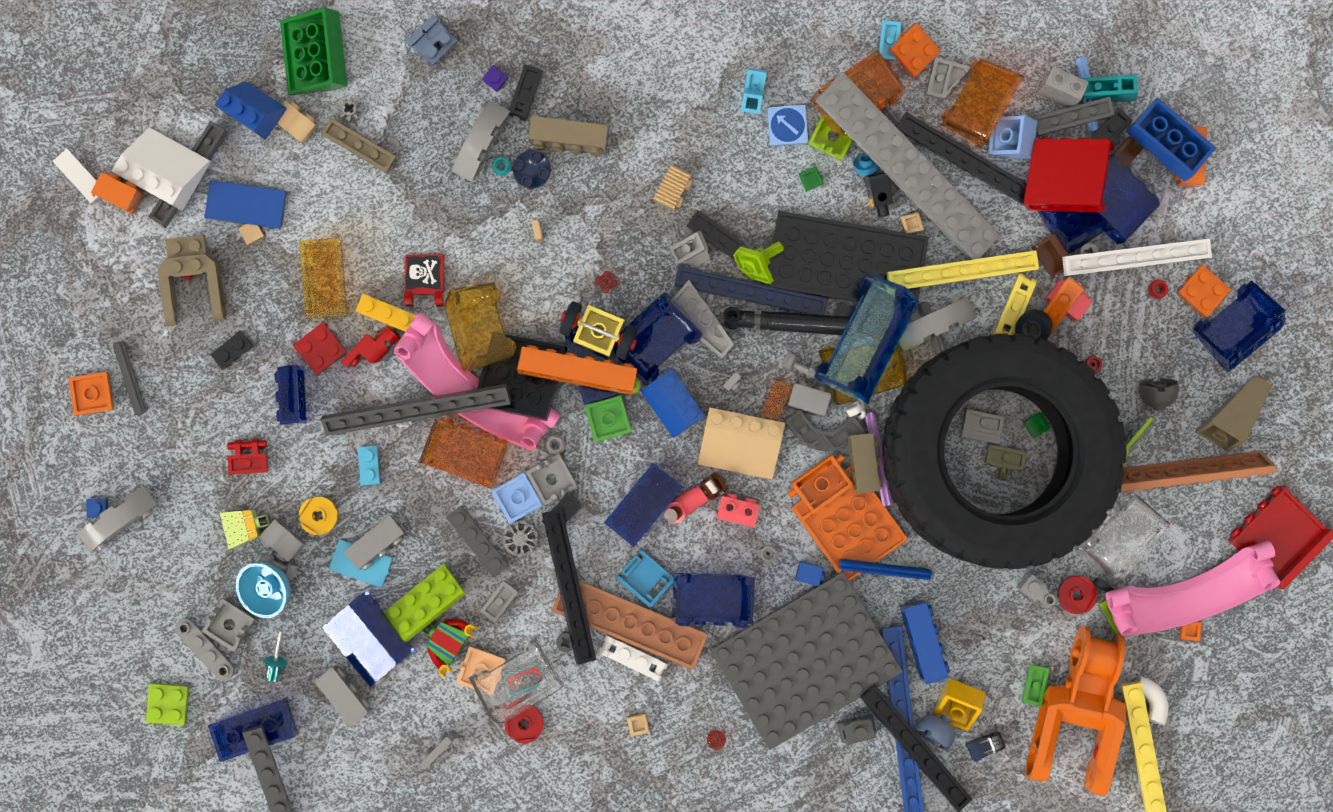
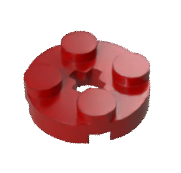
(1087, 592)
(533, 729)

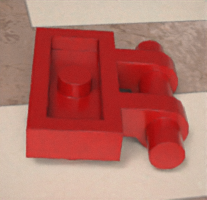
(247, 463)

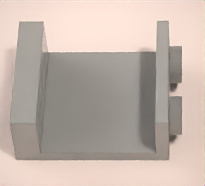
(1062, 87)

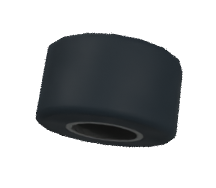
(1042, 326)

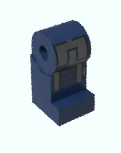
(985, 746)

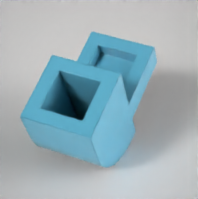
(753, 90)

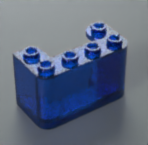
(713, 599)

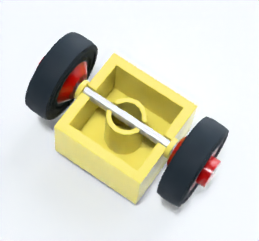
(598, 330)

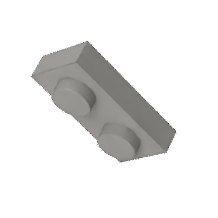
(499, 601)

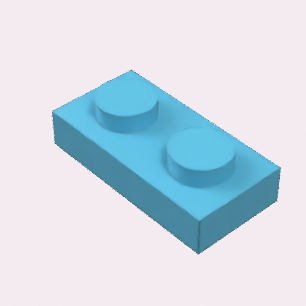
(888, 36)
(369, 465)

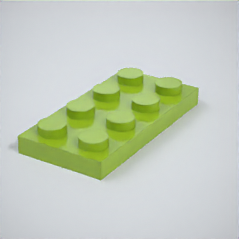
(424, 603)

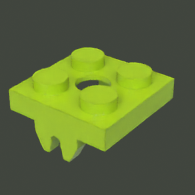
(833, 148)

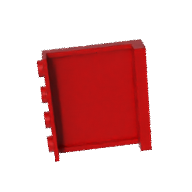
(1068, 174)
(1290, 529)

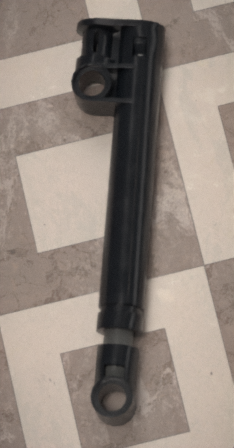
(786, 321)

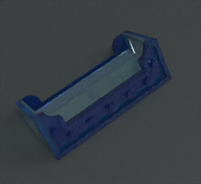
(869, 338)

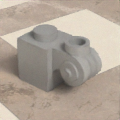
(1036, 590)

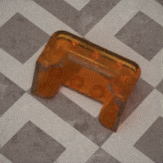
(874, 79)
(465, 452)

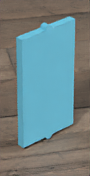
(373, 575)

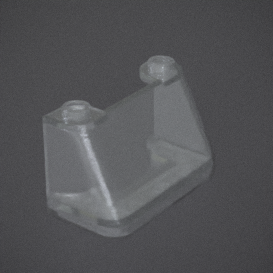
(517, 683)

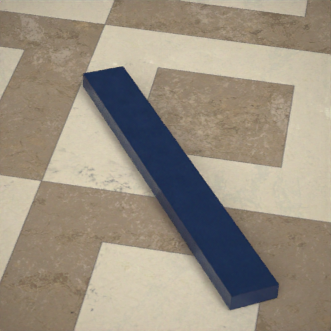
(751, 291)

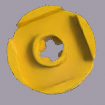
(329, 513)

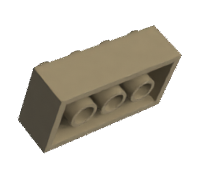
(568, 135)

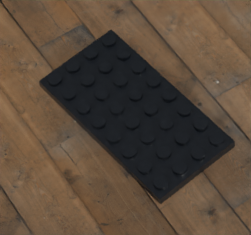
(834, 256)

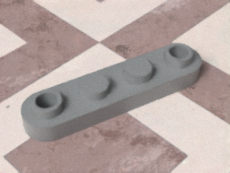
(205, 649)

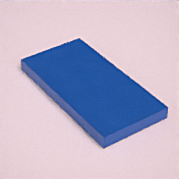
(245, 204)

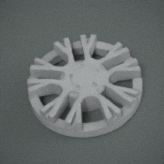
(520, 538)

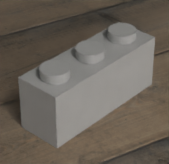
(375, 543)
(343, 695)

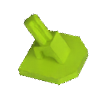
(755, 262)

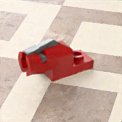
(373, 349)

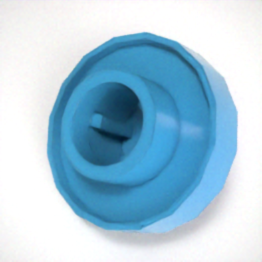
(865, 165)

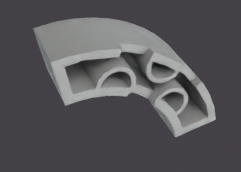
(484, 131)
(937, 323)
(114, 520)

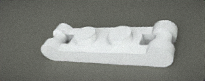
(632, 658)

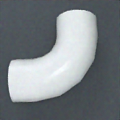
(1156, 699)

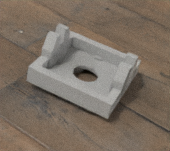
(538, 476)
(215, 624)

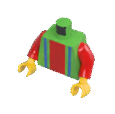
(447, 642)

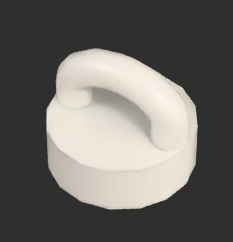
(855, 408)

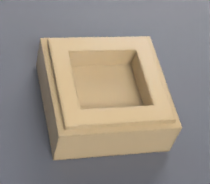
(912, 223)
(537, 230)
(251, 233)
(638, 724)

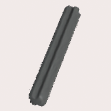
(129, 378)

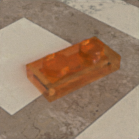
(776, 400)

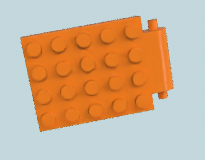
(841, 521)

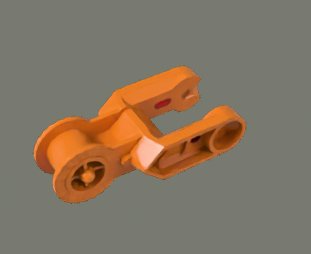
(1086, 702)

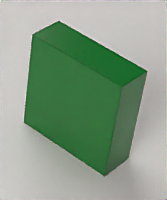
(811, 178)
(1036, 425)

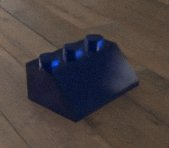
(291, 395)

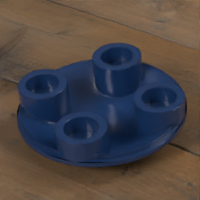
(531, 169)

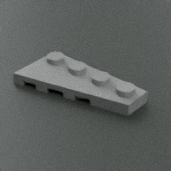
(699, 312)

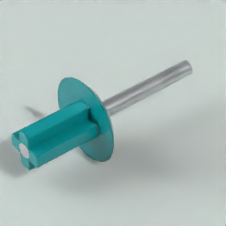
(275, 662)

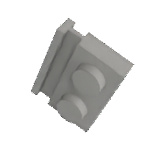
(982, 426)

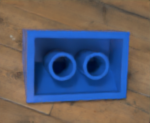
(251, 108)
(672, 403)

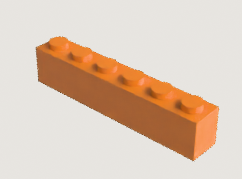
(577, 370)

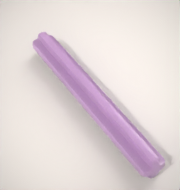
(873, 428)

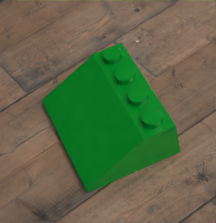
(313, 52)

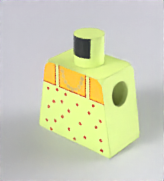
(242, 526)

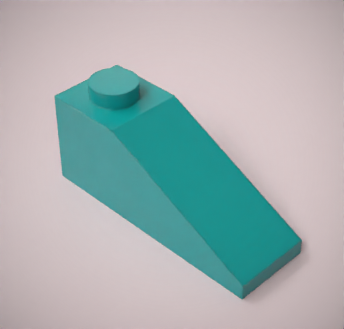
(1118, 88)

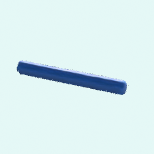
(885, 569)

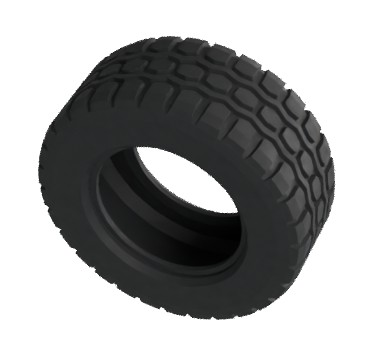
(1087, 451)

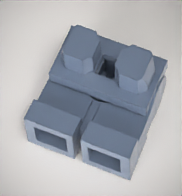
(433, 42)

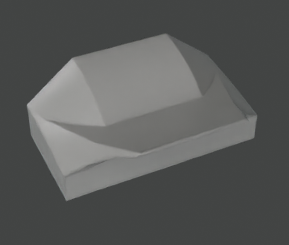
(691, 250)

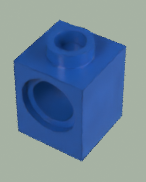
(810, 573)

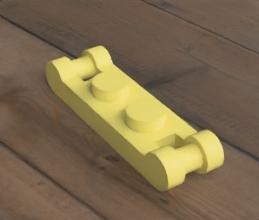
(1015, 304)

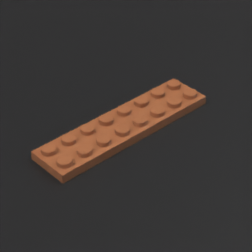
(1196, 470)
(639, 626)

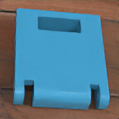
(643, 576)

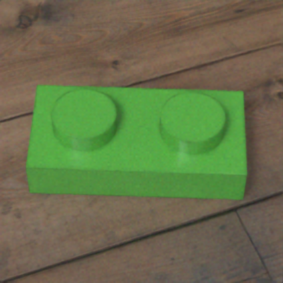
(1035, 685)

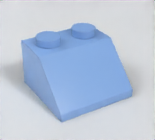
(1013, 137)

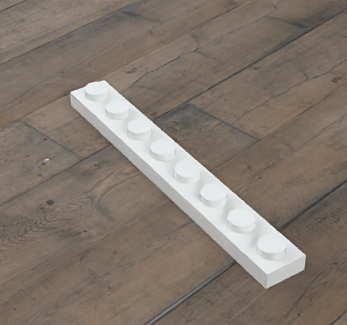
(1136, 257)

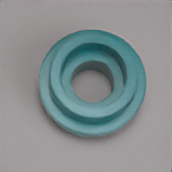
(499, 160)

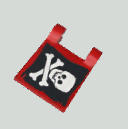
(424, 277)

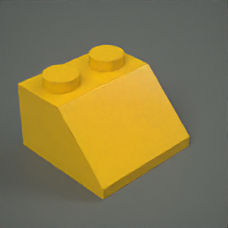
(960, 704)

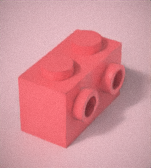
(738, 511)

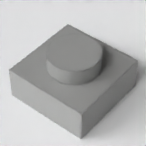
(733, 382)

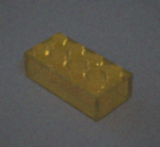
(323, 278)

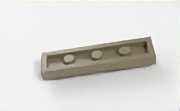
(358, 145)

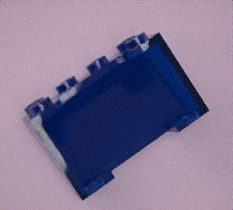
(1126, 201)

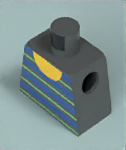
(857, 729)

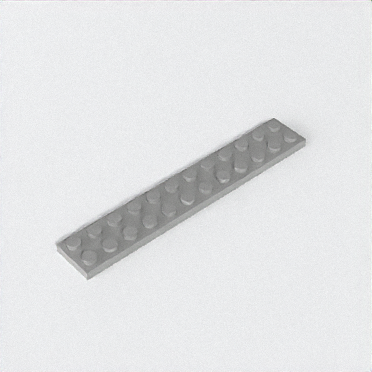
(907, 167)

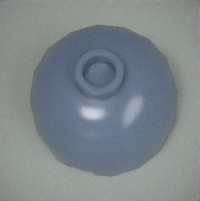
(937, 730)

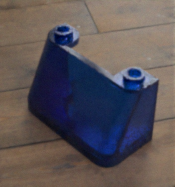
(1241, 326)
(660, 333)

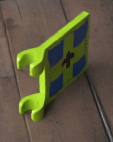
(1138, 437)

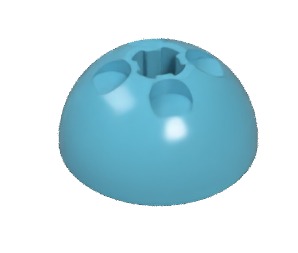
(263, 589)

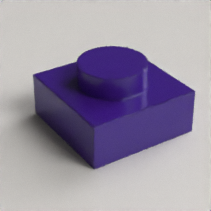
(495, 78)

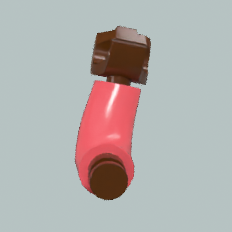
(692, 499)

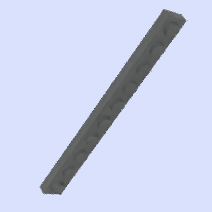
(416, 409)

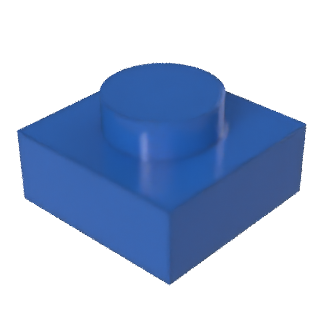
(95, 507)

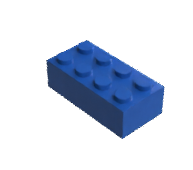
(1171, 139)
(924, 642)

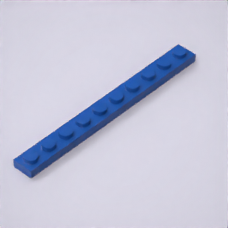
(901, 700)

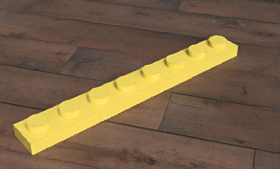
(965, 270)
(1143, 747)

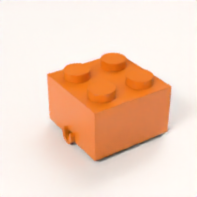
(114, 191)

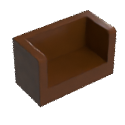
(1128, 150)
(1050, 255)

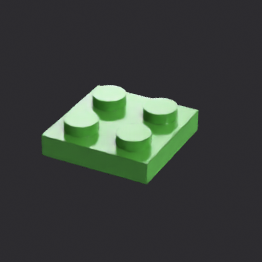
(608, 418)

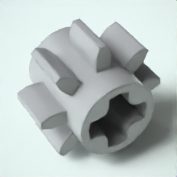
(354, 114)

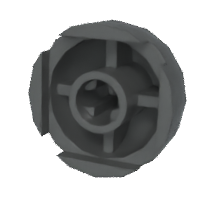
(1159, 393)

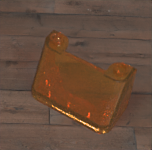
(982, 101)

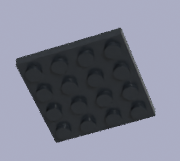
(529, 394)

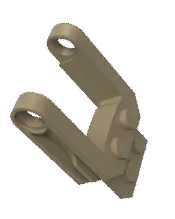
(186, 258)

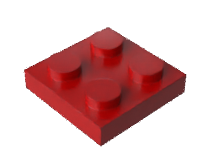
(320, 348)

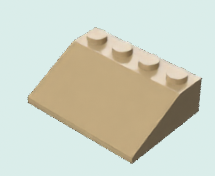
(741, 443)

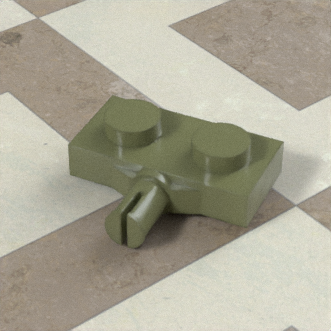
(1005, 459)

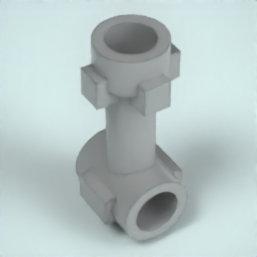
(790, 363)
(291, 569)

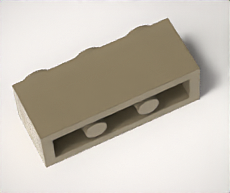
(864, 463)

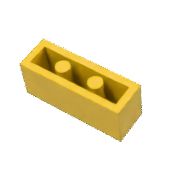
(384, 313)

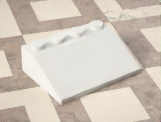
(162, 167)

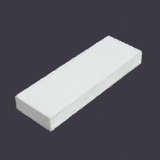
(77, 174)

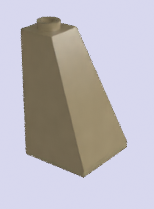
(1235, 418)

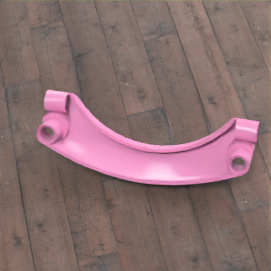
(435, 366)
(1215, 591)

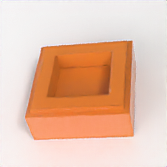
(1191, 631)

